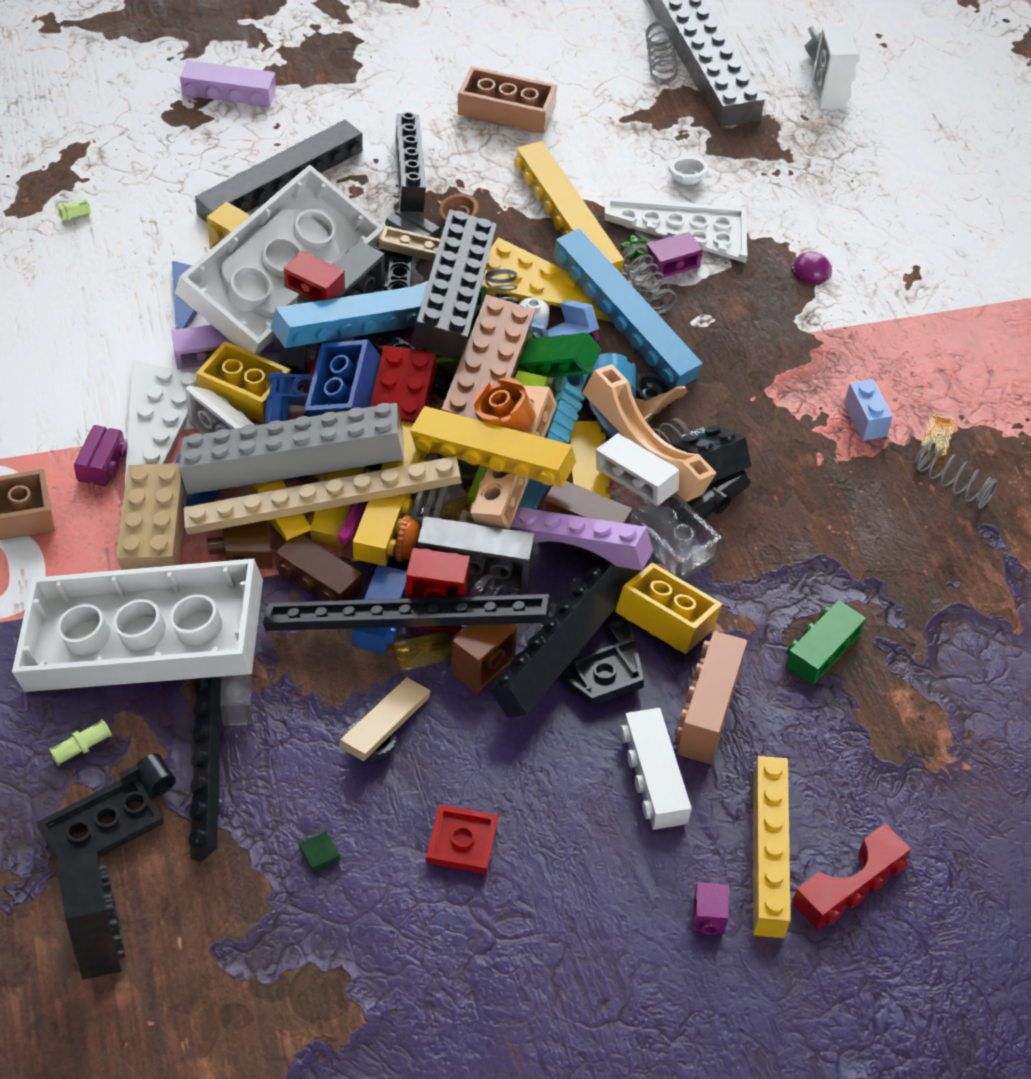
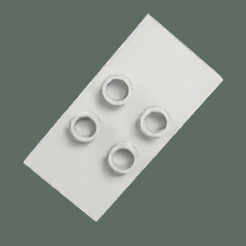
(139, 626)

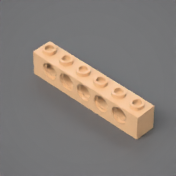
(502, 491)

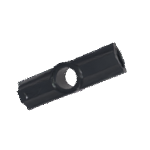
(719, 494)

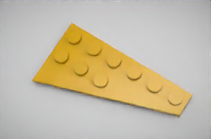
(535, 278)

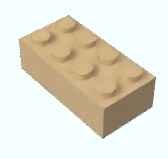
(152, 517)

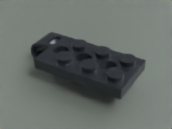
(140, 782)

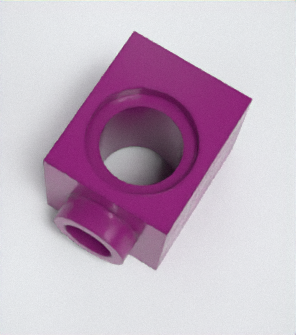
(710, 908)

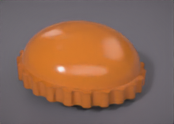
(407, 538)

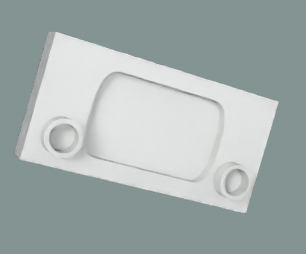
(244, 273)

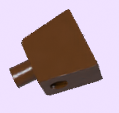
(244, 542)

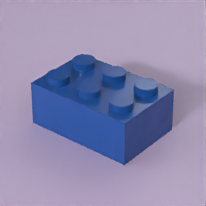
(343, 377)

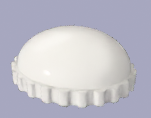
(688, 170)

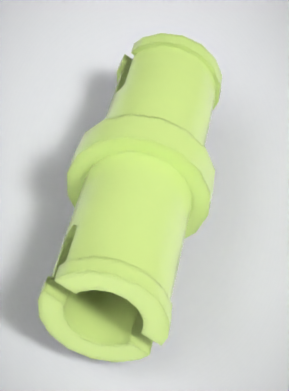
(80, 742)

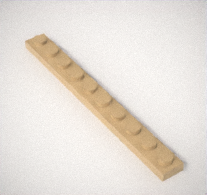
(321, 495)

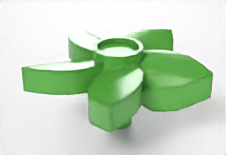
(633, 240)

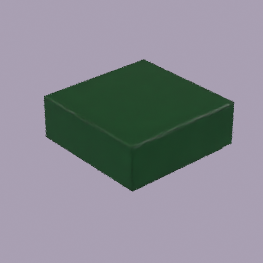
(319, 851)

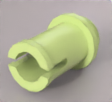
(74, 209)

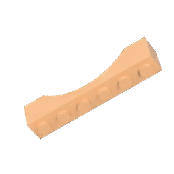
(614, 399)

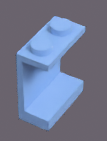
(578, 319)

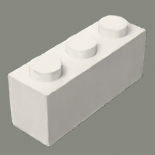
(637, 469)

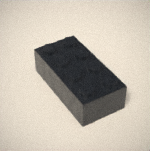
(91, 915)

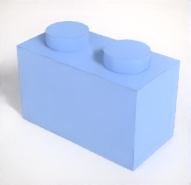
(868, 409)

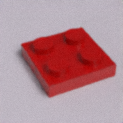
(462, 839)

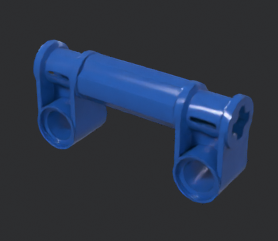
(282, 393)

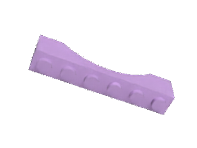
(617, 542)

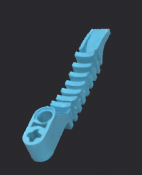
(561, 424)

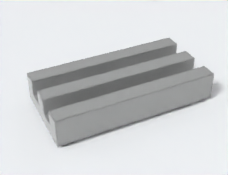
(439, 506)

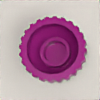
(812, 267)

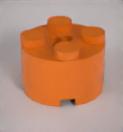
(505, 405)

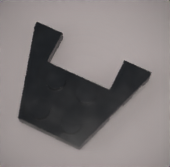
(607, 670)

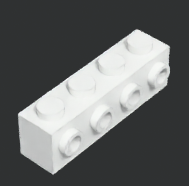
(655, 769)

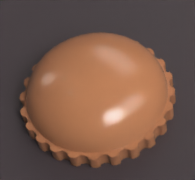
(459, 202)

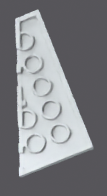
(714, 227)
(156, 412)

